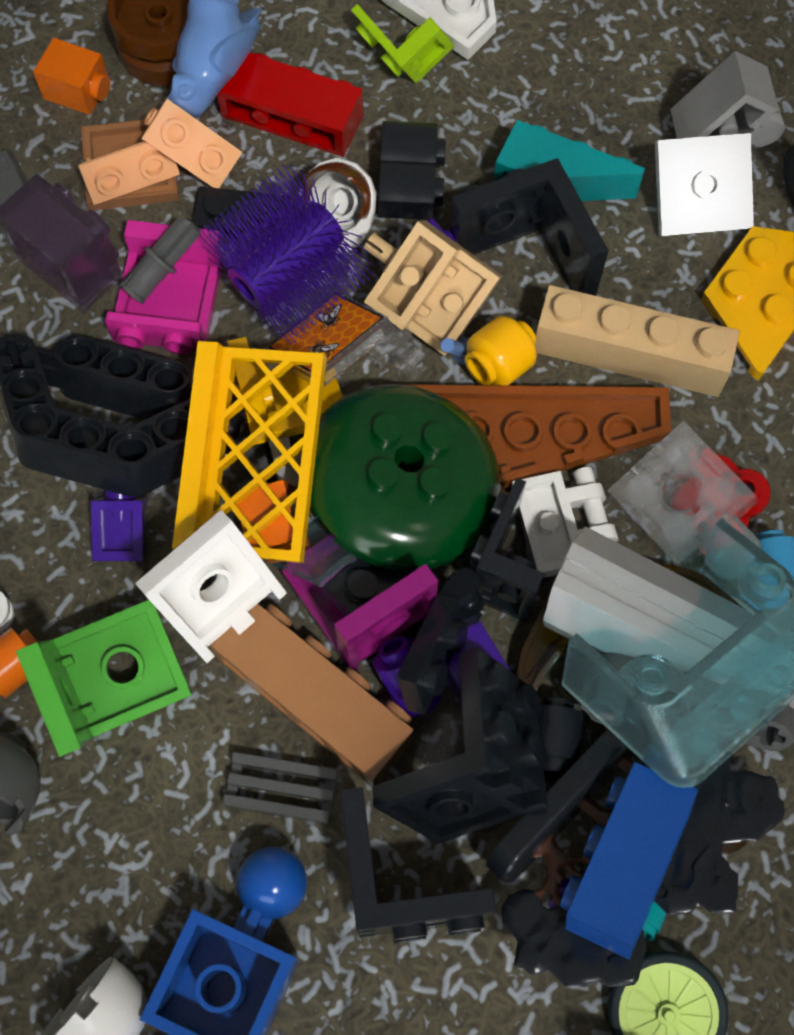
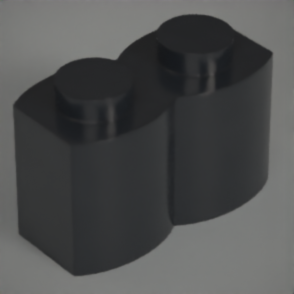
(409, 170)

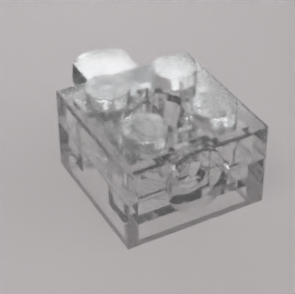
(682, 493)

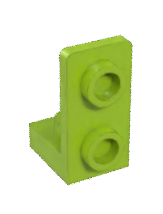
(418, 53)

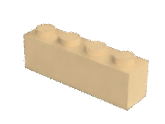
(636, 341)

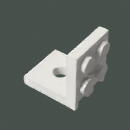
(239, 584)

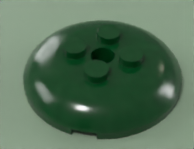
(396, 514)

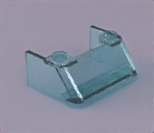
(701, 717)

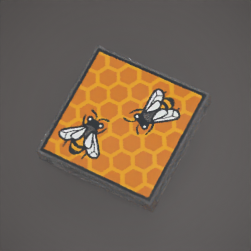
(341, 336)

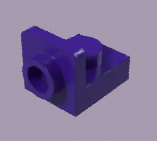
(118, 527)

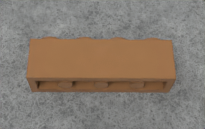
(317, 694)

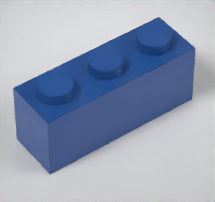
(627, 860)

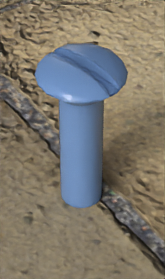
(455, 348)

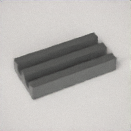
(237, 780)

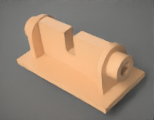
(190, 143)
(125, 171)

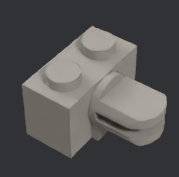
(731, 101)

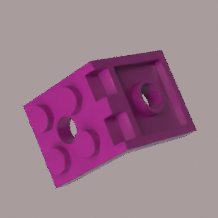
(375, 622)

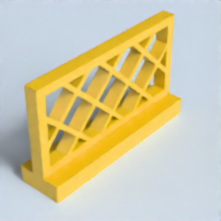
(208, 434)

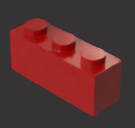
(293, 103)

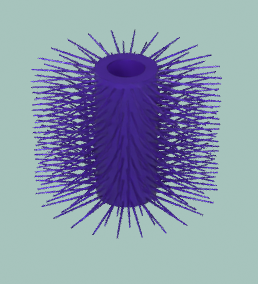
(286, 254)

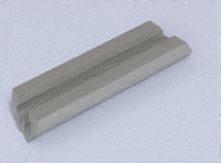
(636, 605)

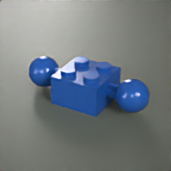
(227, 976)

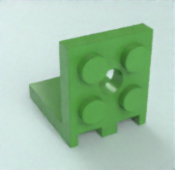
(74, 679)

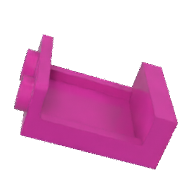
(180, 305)

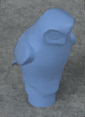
(210, 51)

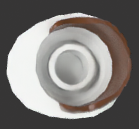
(351, 188)

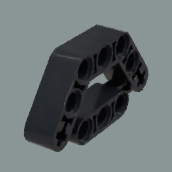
(105, 376)

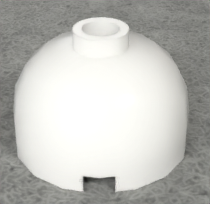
(106, 1004)

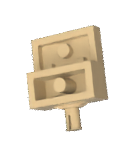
(429, 284)

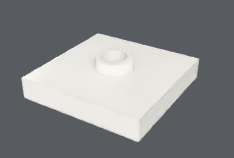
(704, 184)

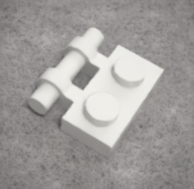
(549, 518)

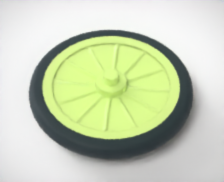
(669, 999)

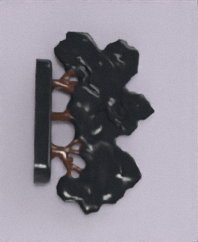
(725, 811)

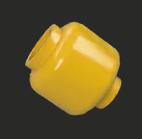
(501, 351)

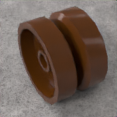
(148, 36)

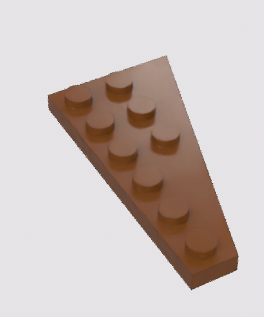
(559, 426)

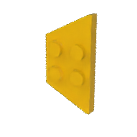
(757, 295)

